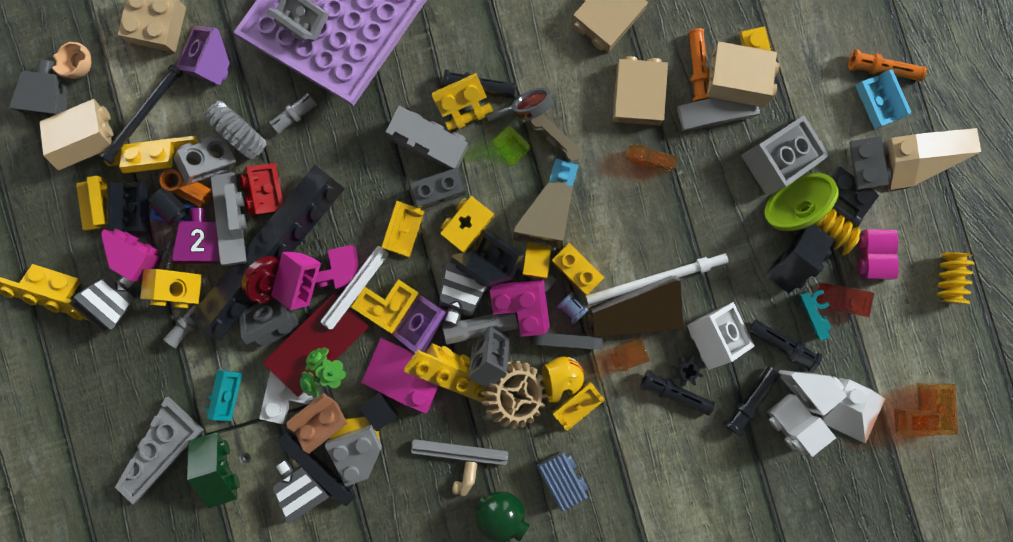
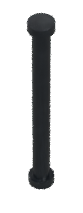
(140, 115)

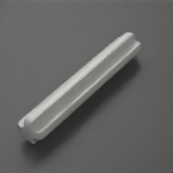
(459, 452)

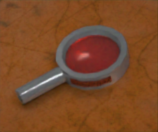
(526, 106)

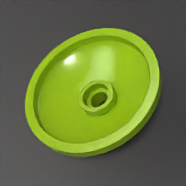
(802, 202)

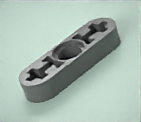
(572, 341)

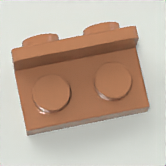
(317, 422)

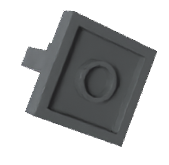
(267, 323)

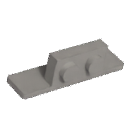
(229, 219)

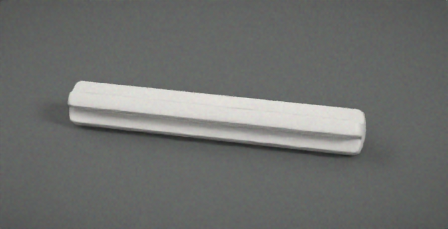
(354, 288)

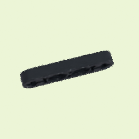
(316, 469)

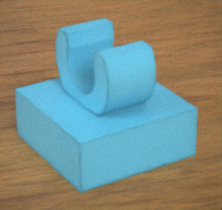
(563, 172)

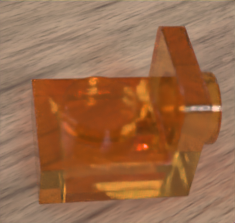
(630, 354)

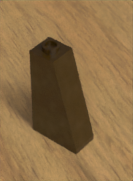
(639, 311)

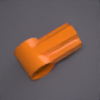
(194, 193)

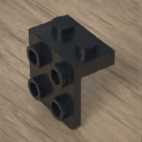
(490, 260)

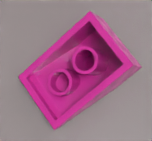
(388, 377)

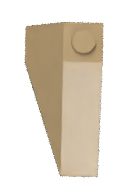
(927, 154)

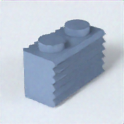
(562, 480)

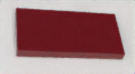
(290, 357)

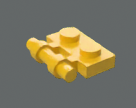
(460, 95)

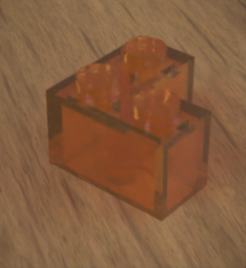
(935, 412)

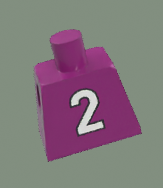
(196, 240)

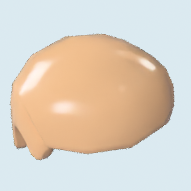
(72, 60)

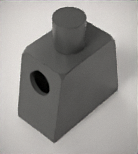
(40, 91)

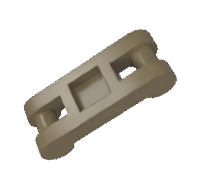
(556, 138)

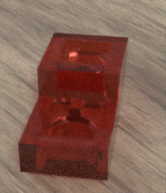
(846, 299)

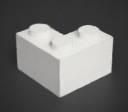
(802, 430)

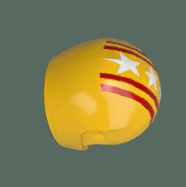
(562, 375)

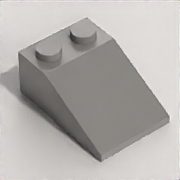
(785, 156)

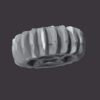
(235, 129)

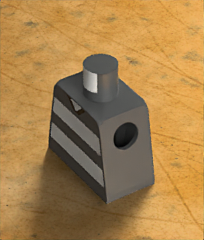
(459, 295)
(104, 302)
(297, 491)

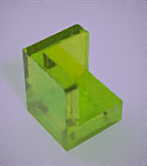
(511, 145)

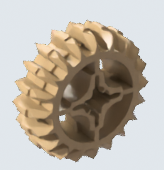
(523, 377)

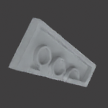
(158, 450)

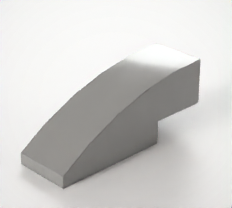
(713, 113)

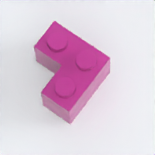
(526, 299)

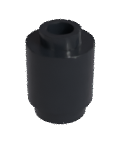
(168, 206)

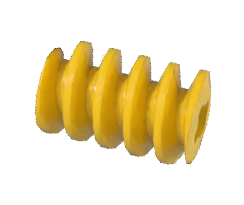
(840, 231)
(955, 277)

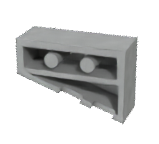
(427, 138)

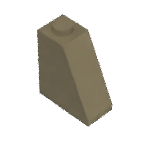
(546, 217)

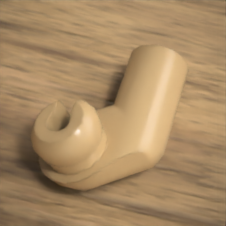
(462, 488)

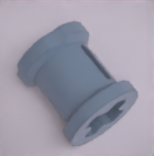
(572, 307)

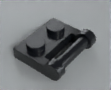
(857, 199)

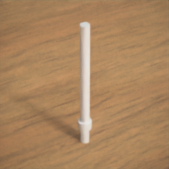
(701, 265)

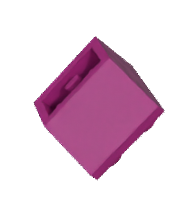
(128, 255)

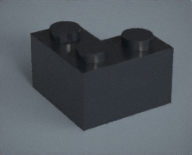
(801, 259)

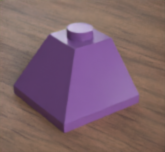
(204, 55)

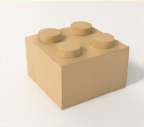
(152, 23)

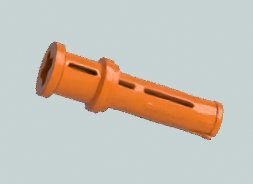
(699, 63)
(877, 64)

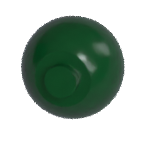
(501, 517)

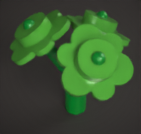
(327, 372)

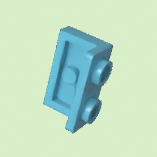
(883, 99)

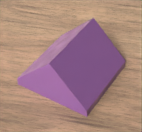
(420, 324)

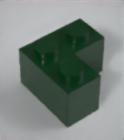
(209, 470)

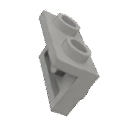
(301, 17)

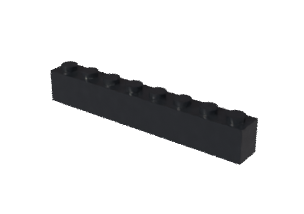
(280, 234)

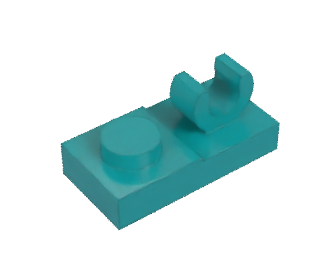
(820, 324)
(224, 395)

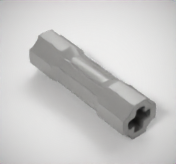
(476, 326)

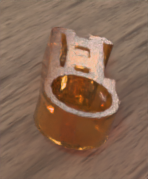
(642, 155)

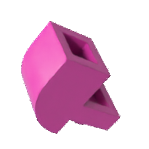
(343, 268)

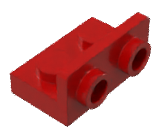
(261, 189)

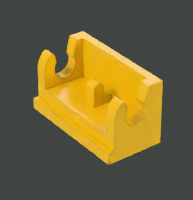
(403, 229)
(578, 406)

